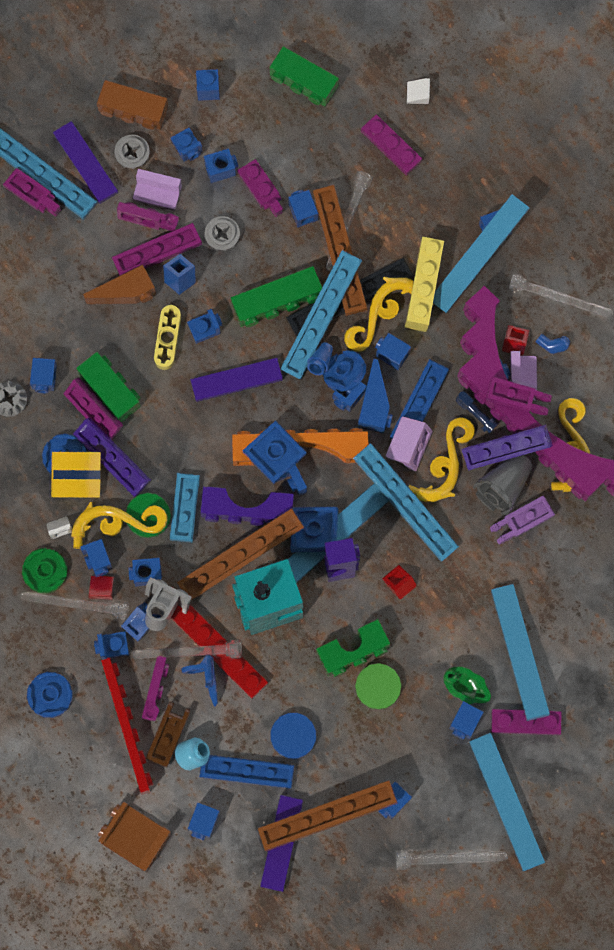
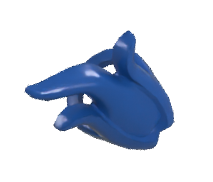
(206, 666)

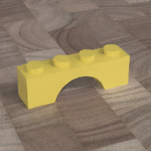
(424, 284)

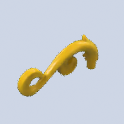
(376, 309)
(578, 442)
(451, 463)
(118, 515)

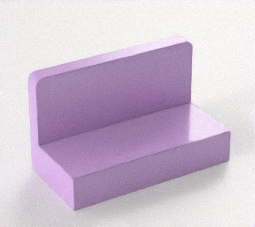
(157, 189)
(523, 369)
(409, 442)

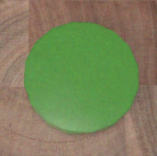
(378, 686)

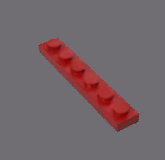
(205, 635)
(130, 735)

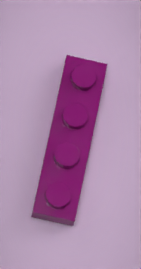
(158, 249)

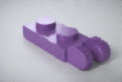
(524, 519)

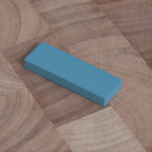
(184, 507)

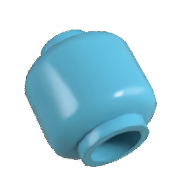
(192, 753)

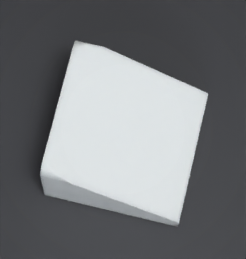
(418, 91)
(59, 527)

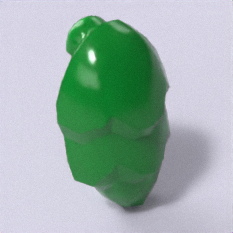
(466, 685)

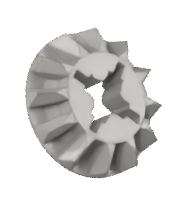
(134, 142)
(222, 223)
(19, 400)

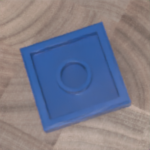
(274, 452)
(319, 528)

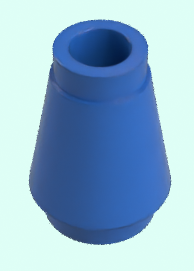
(320, 359)

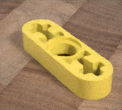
(175, 323)

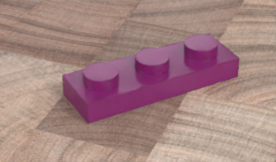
(391, 145)
(91, 406)
(515, 722)

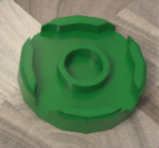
(138, 506)
(44, 570)

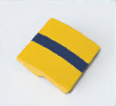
(75, 474)

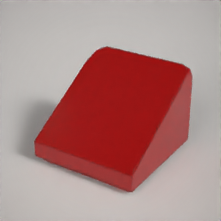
(515, 339)
(399, 582)
(101, 587)

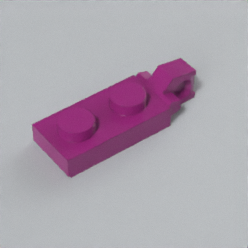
(261, 187)
(31, 192)
(146, 217)
(155, 690)

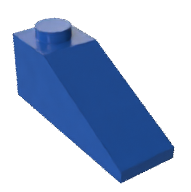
(375, 406)

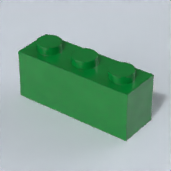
(303, 77)
(109, 386)

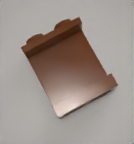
(133, 836)

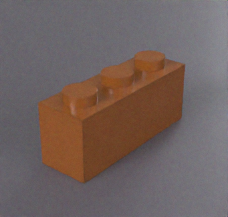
(132, 105)

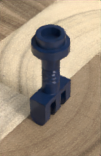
(466, 402)

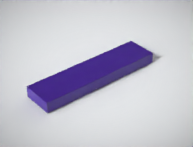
(85, 162)
(236, 379)
(507, 447)
(112, 457)
(279, 858)

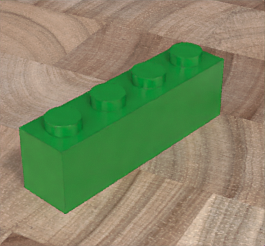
(276, 297)

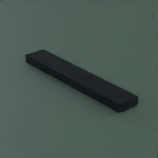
(369, 284)

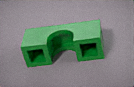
(336, 659)

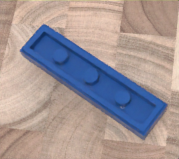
(424, 393)
(248, 771)

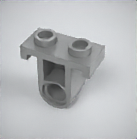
(163, 603)

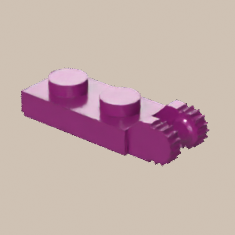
(517, 396)

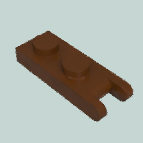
(167, 736)

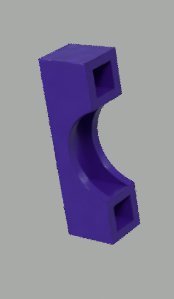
(218, 506)
(341, 559)

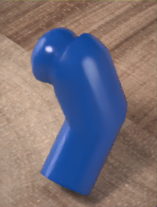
(553, 346)

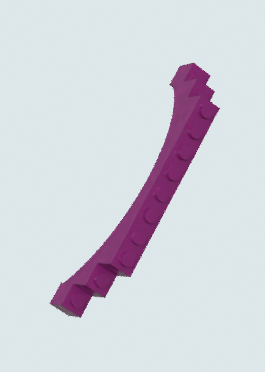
(579, 469)

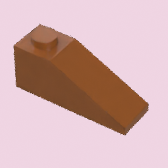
(126, 289)

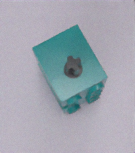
(268, 597)

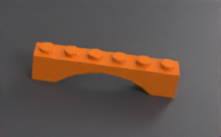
(340, 444)

